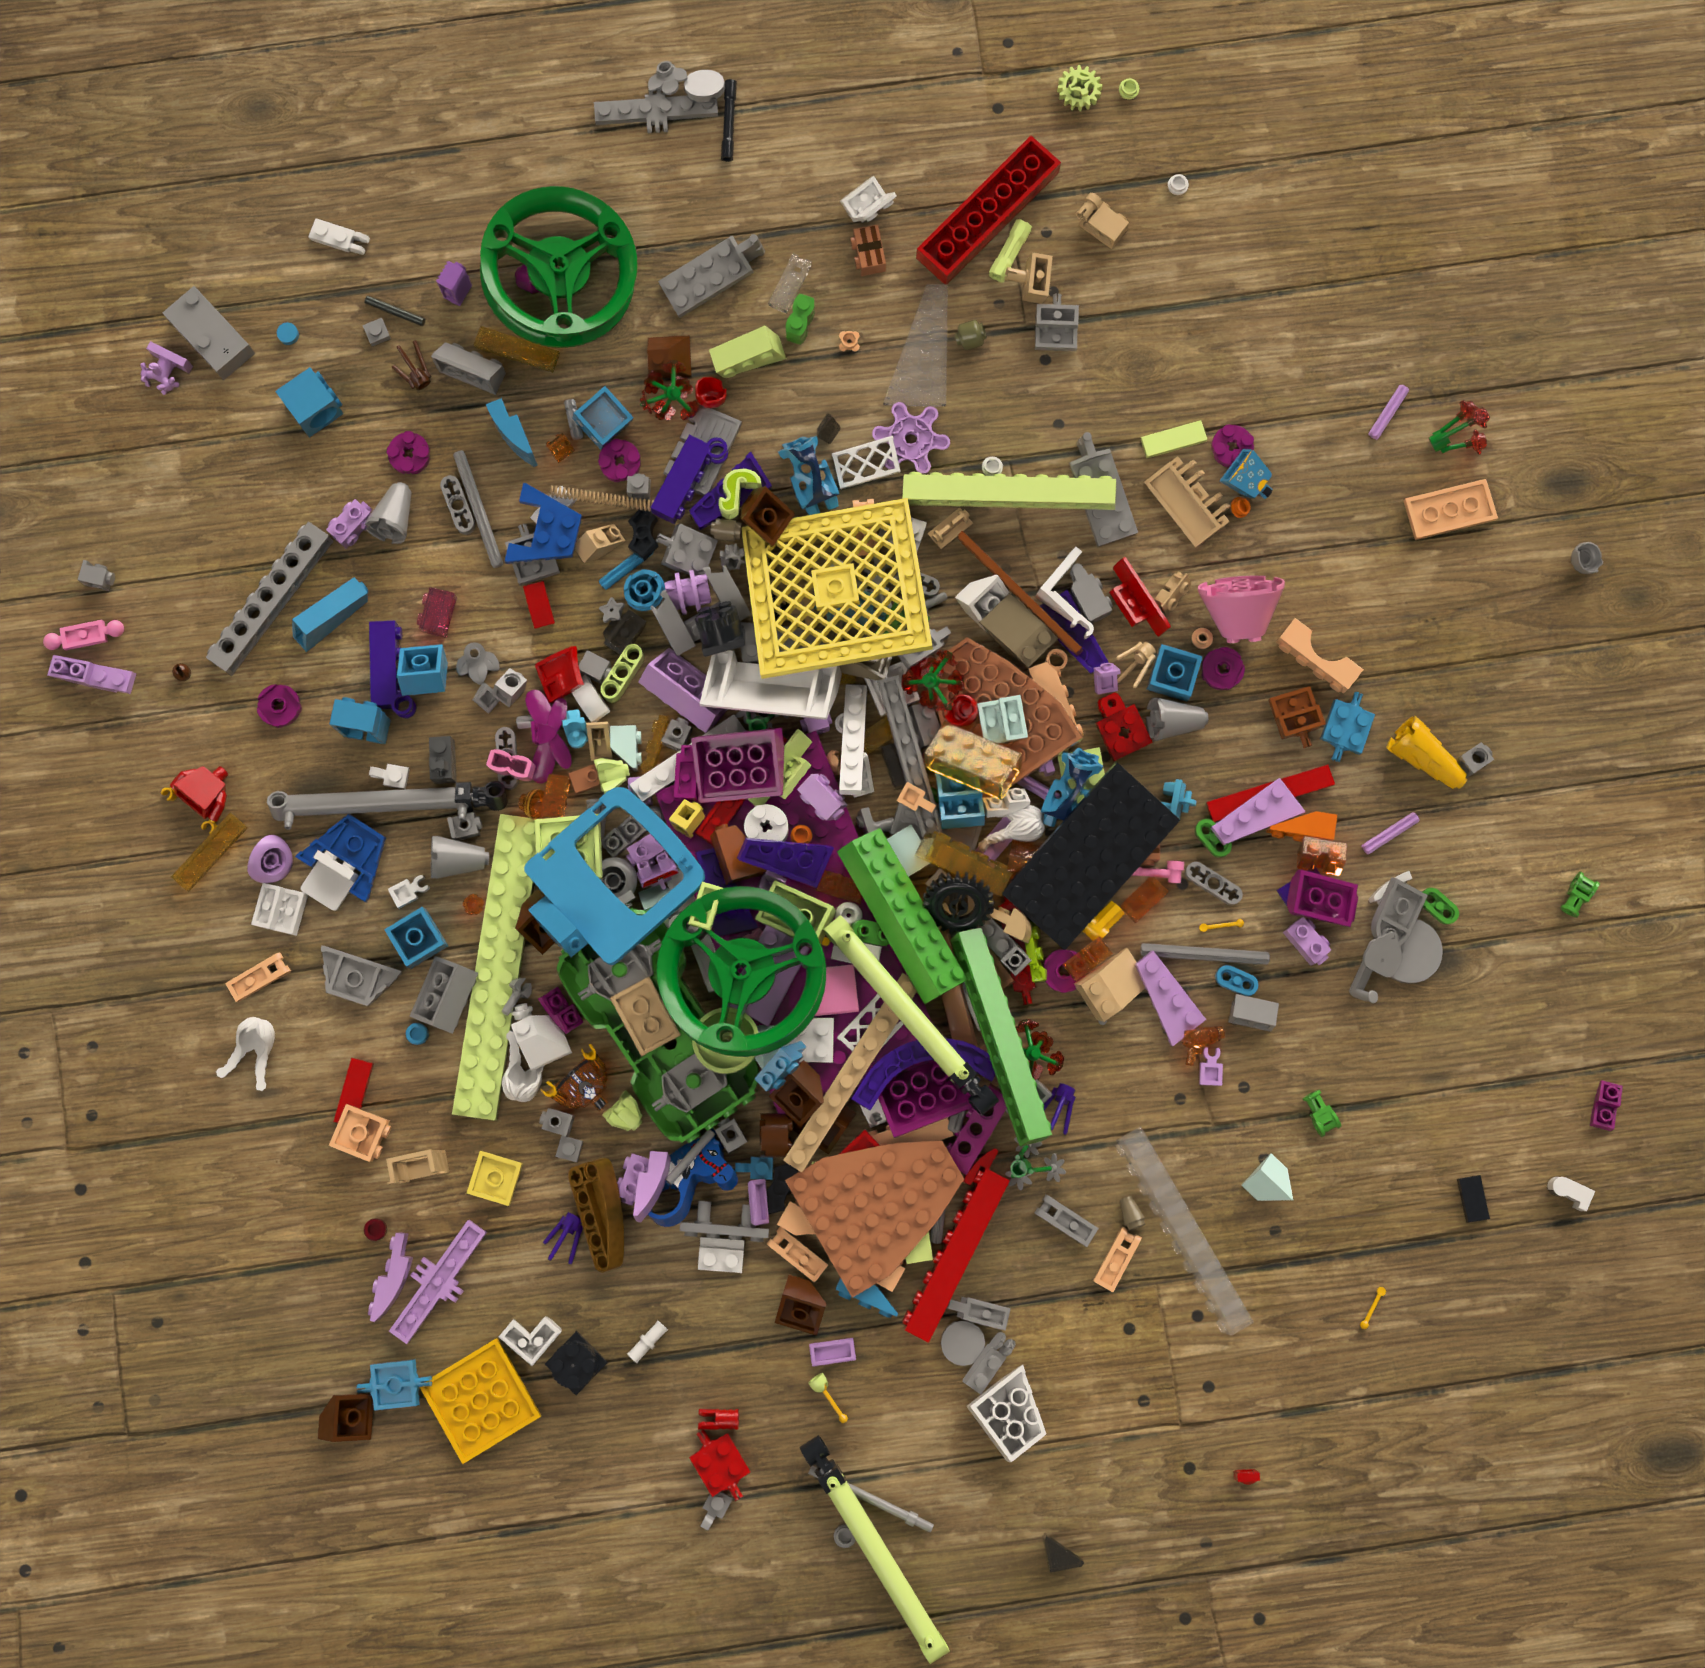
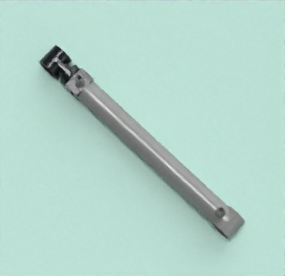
(463, 797)

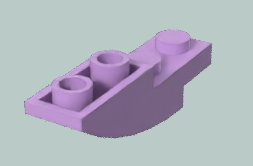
(91, 675)
(389, 1287)

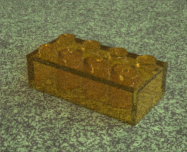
(972, 760)
(956, 857)

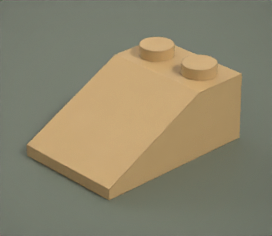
(1111, 985)

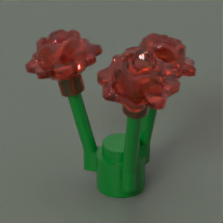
(1474, 416)

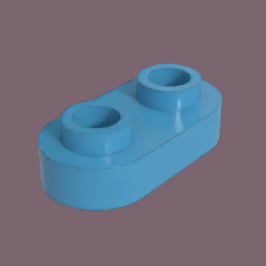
(1236, 980)

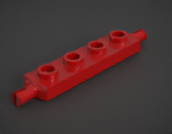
(1023, 981)

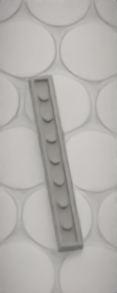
(908, 749)

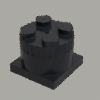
(720, 629)
(575, 1363)

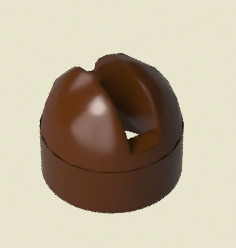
(184, 668)

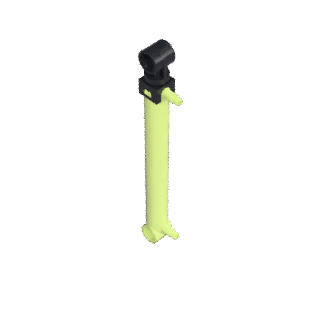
(958, 1070)
(874, 1549)

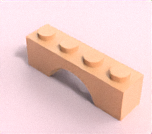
(1339, 673)

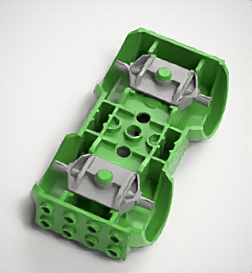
(669, 1083)

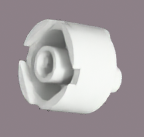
(763, 815)

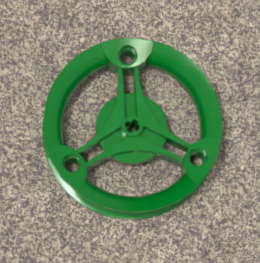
(556, 252)
(744, 988)

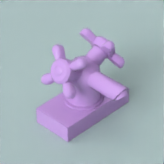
(162, 369)

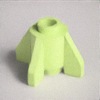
(611, 773)
(624, 1113)

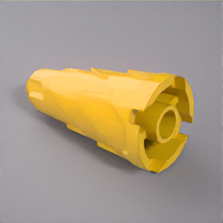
(1425, 752)

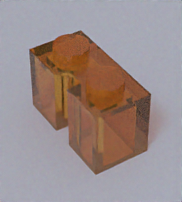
(1321, 854)

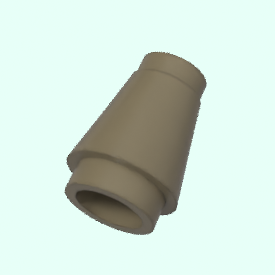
(1131, 1213)

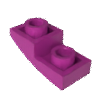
(560, 1011)
(1605, 1105)

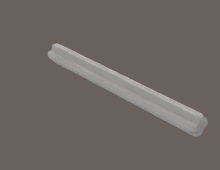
(478, 509)
(1207, 954)

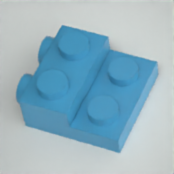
(781, 1065)

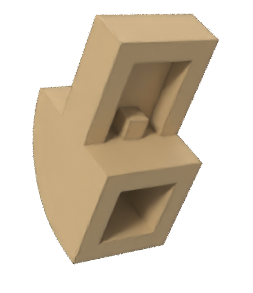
(1016, 925)

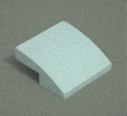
(1003, 719)
(905, 846)

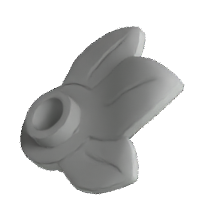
(667, 78)
(477, 666)

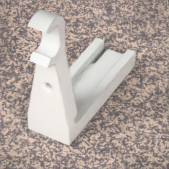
(1056, 602)

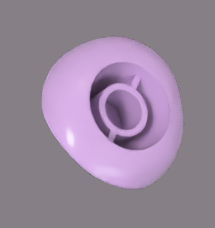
(270, 860)

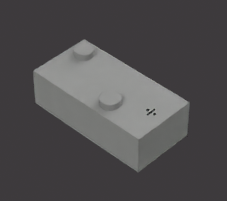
(208, 333)

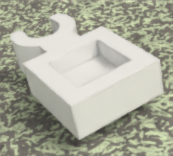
(405, 892)

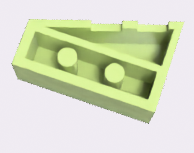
(747, 352)

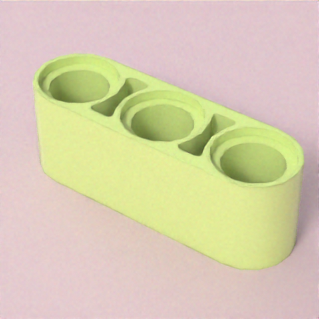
(623, 662)

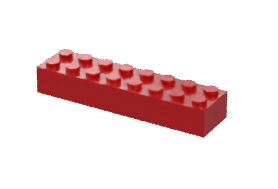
(988, 210)
(955, 1255)

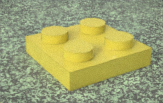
(494, 1178)

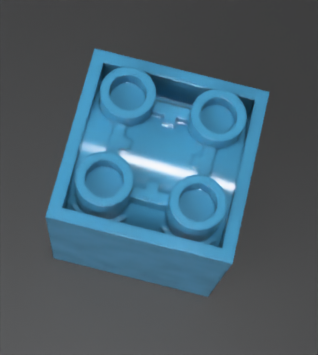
(310, 401)

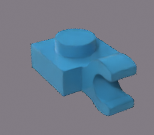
(759, 1168)

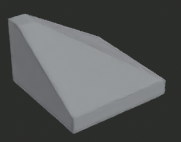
(484, 698)

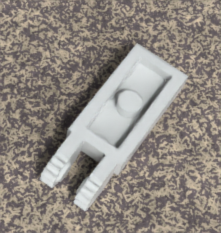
(337, 237)

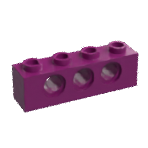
(963, 1159)

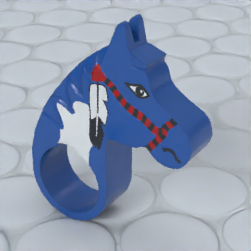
(706, 1167)

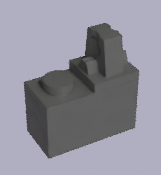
(442, 760)

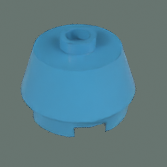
(644, 590)

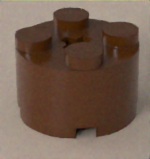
(774, 1135)

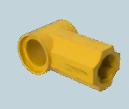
(1103, 921)

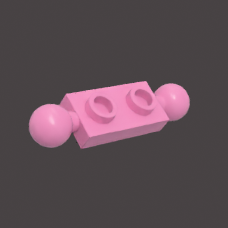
(83, 635)

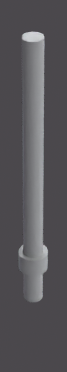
(911, 1518)

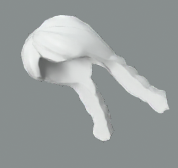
(1024, 826)
(251, 1035)
(516, 1082)

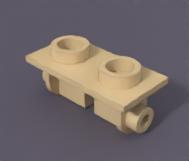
(950, 528)
(1178, 586)

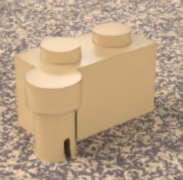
(1102, 221)

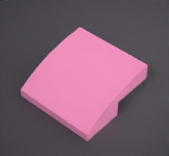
(840, 991)

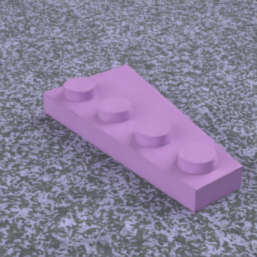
(1263, 810)
(1168, 998)

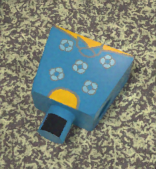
(1248, 475)

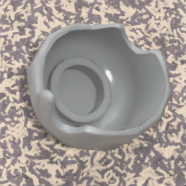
(1586, 558)

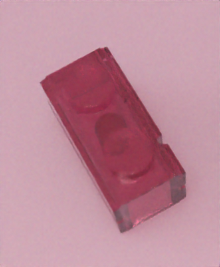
(436, 612)

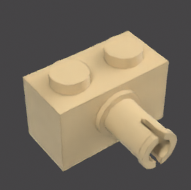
(1034, 277)

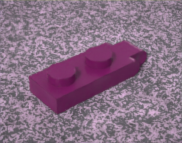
(685, 778)

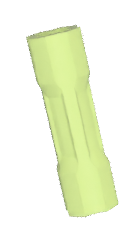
(1011, 248)

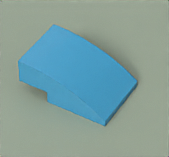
(511, 431)
(958, 804)

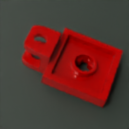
(1118, 717)

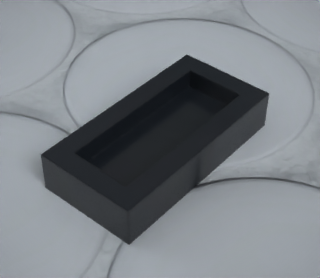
(1473, 1198)

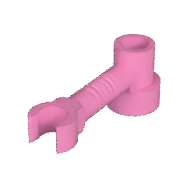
(1173, 872)

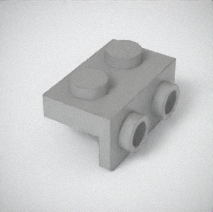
(924, 723)

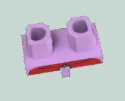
(658, 873)

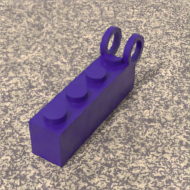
(684, 475)
(384, 660)

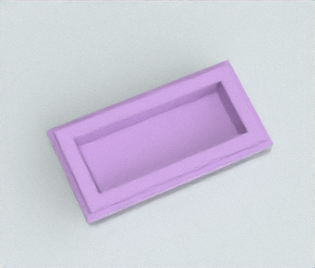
(758, 1202)
(832, 1352)

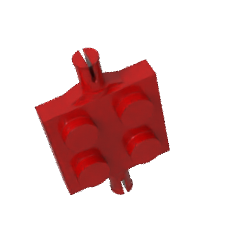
(719, 1465)

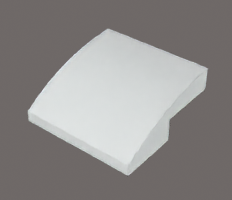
(279, 909)

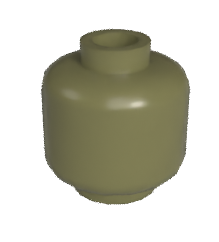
(970, 335)

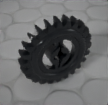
(954, 888)

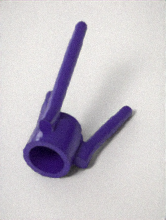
(1064, 1096)
(569, 1224)

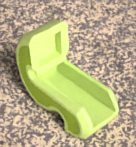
(732, 489)

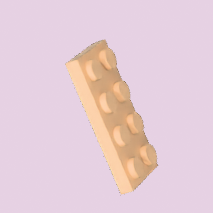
(1450, 509)

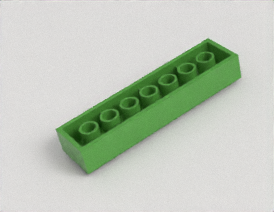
(902, 915)

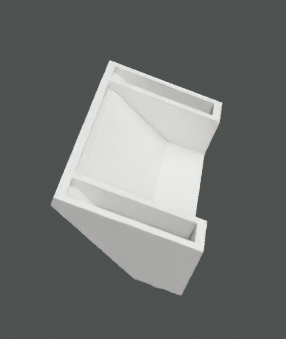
(741, 688)

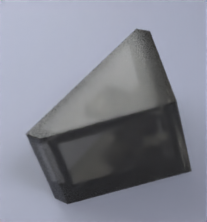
(1058, 1556)

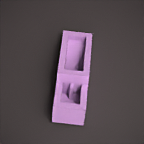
(651, 1184)

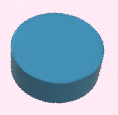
(287, 333)
(417, 1033)

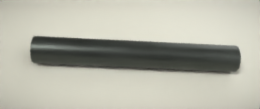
(394, 310)

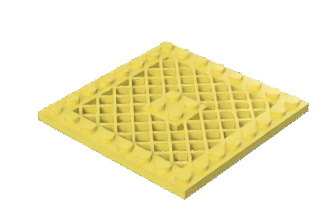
(837, 588)

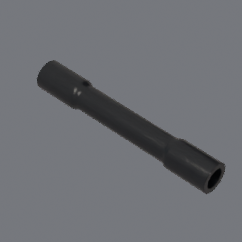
(727, 146)

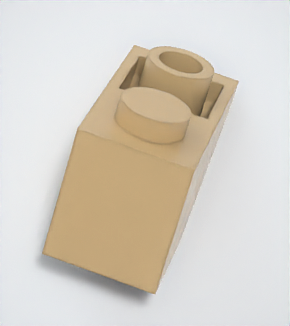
(598, 542)

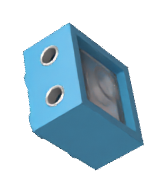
(602, 417)

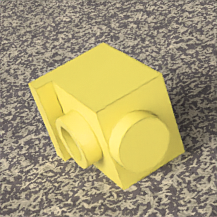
(687, 817)

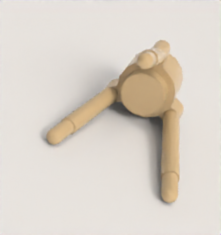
(1143, 654)

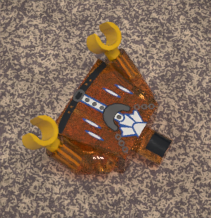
(582, 1084)

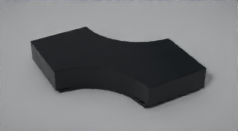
(642, 542)
(779, 1189)

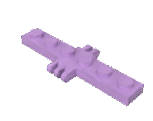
(437, 1281)

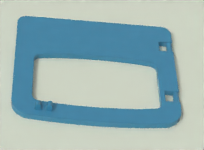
(585, 899)

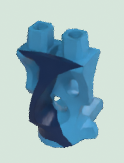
(803, 452)
(1078, 767)

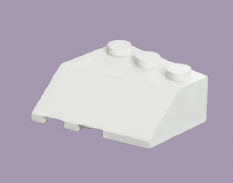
(1009, 1414)

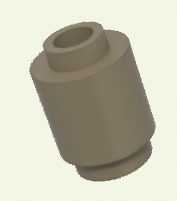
(726, 529)

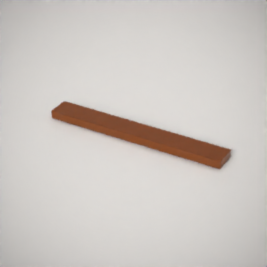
(1020, 593)

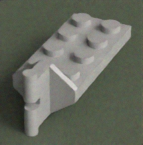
(710, 273)
(1105, 524)

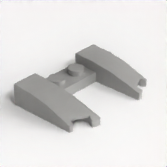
(683, 634)

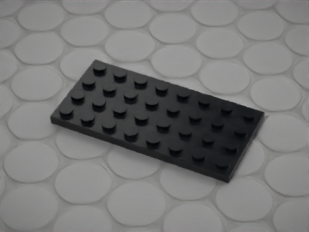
(1090, 855)

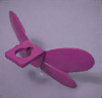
(544, 734)

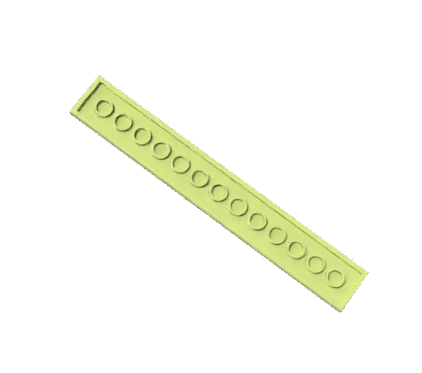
(497, 965)

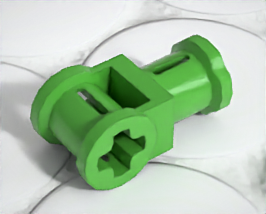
(1580, 892)
(1321, 1113)

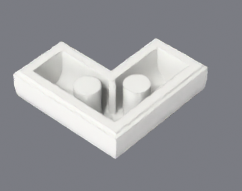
(530, 1345)

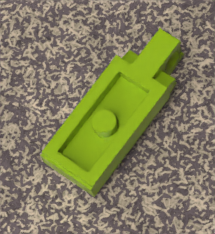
(1035, 953)

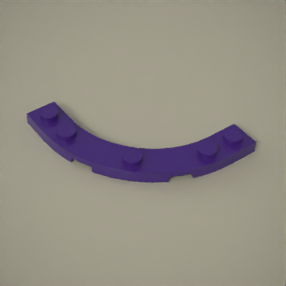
(911, 1054)

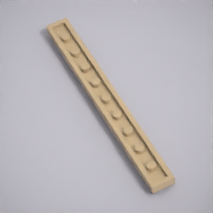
(846, 1082)

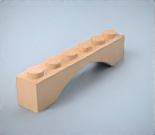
(796, 1223)

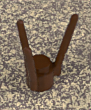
(418, 378)

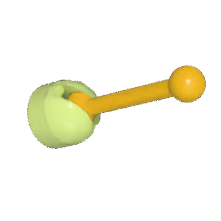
(820, 1384)

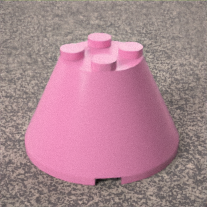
(1242, 605)

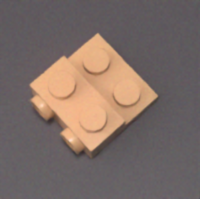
(360, 1133)

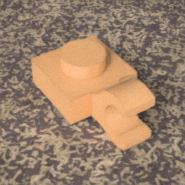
(913, 797)

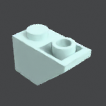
(624, 744)

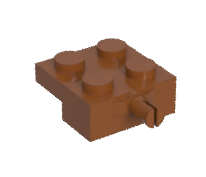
(1297, 714)

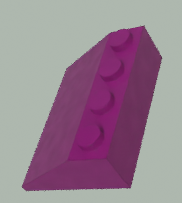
(739, 765)
(920, 1098)

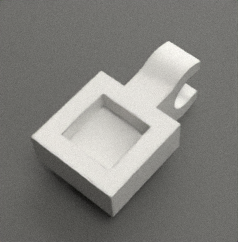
(393, 776)

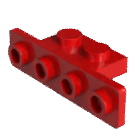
(1135, 599)

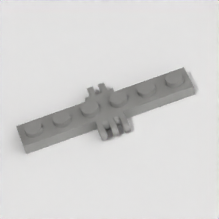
(654, 110)

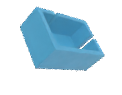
(354, 718)

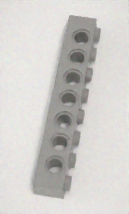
(269, 610)

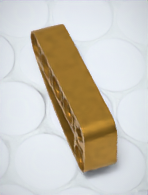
(600, 1211)

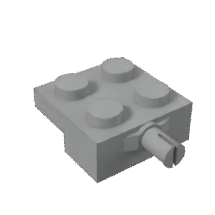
(1056, 326)
(687, 550)
(537, 569)

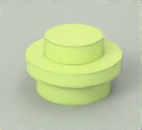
(1129, 89)

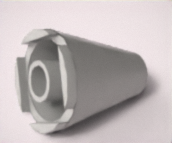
(391, 514)
(1173, 718)
(455, 857)

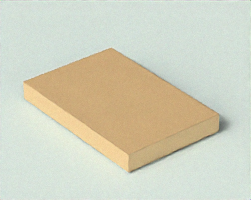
(645, 1016)

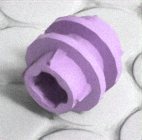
(688, 591)

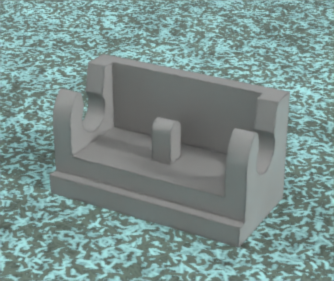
(1253, 1012)

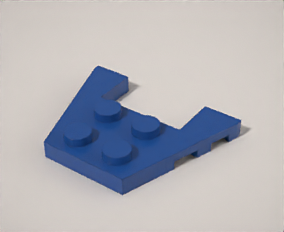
(554, 532)
(354, 844)

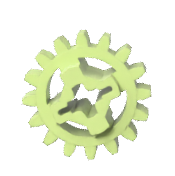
(1080, 86)

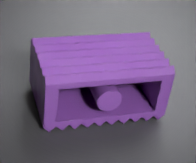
(454, 282)

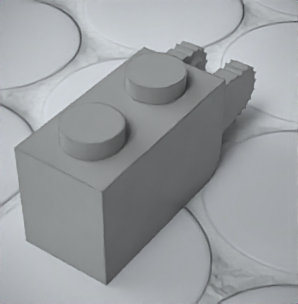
(1088, 595)

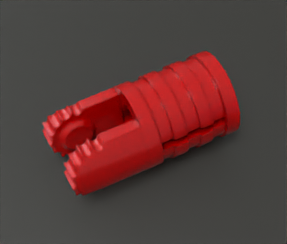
(724, 1419)

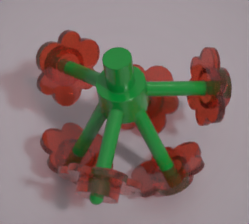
(678, 388)
(930, 674)
(1039, 1043)

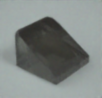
(828, 429)

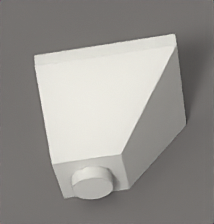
(981, 597)
(540, 1040)

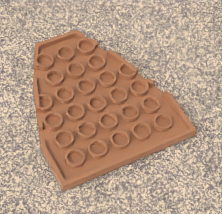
(993, 677)
(875, 1205)

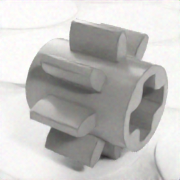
(732, 556)

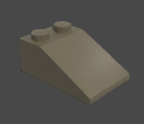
(1018, 631)
(871, 669)

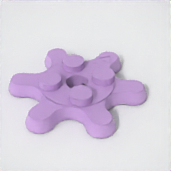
(920, 427)

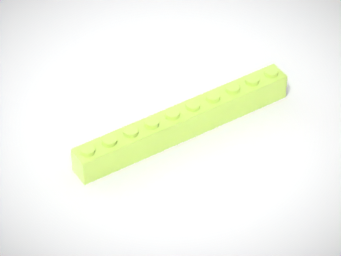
(1010, 491)

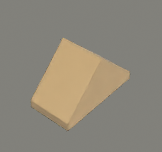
(599, 740)

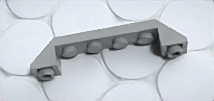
(1001, 943)

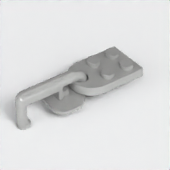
(1390, 929)

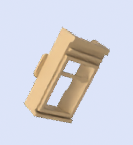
(417, 1165)

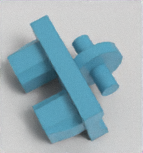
(575, 729)
(1177, 790)

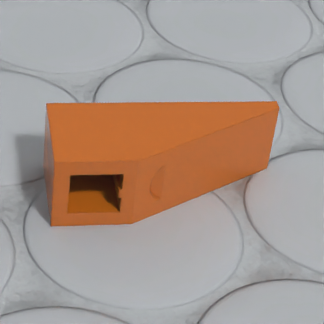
(1313, 825)

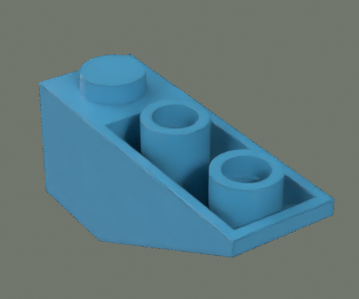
(869, 1298)

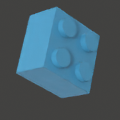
(422, 670)
(1174, 672)
(416, 937)

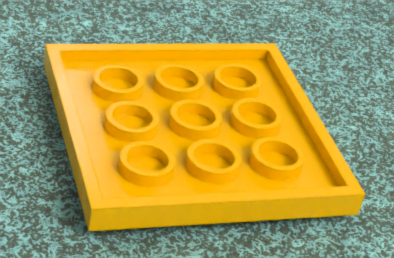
(480, 1400)

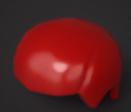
(710, 392)
(963, 712)

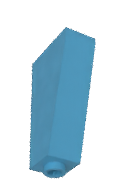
(328, 613)
(558, 926)

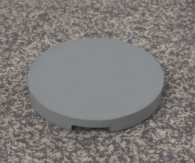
(1420, 954)

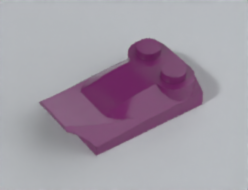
(1322, 898)

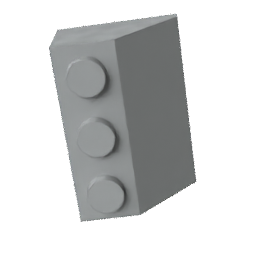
(469, 367)
(444, 994)

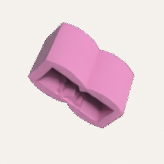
(505, 764)

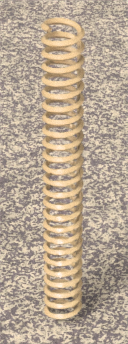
(640, 504)

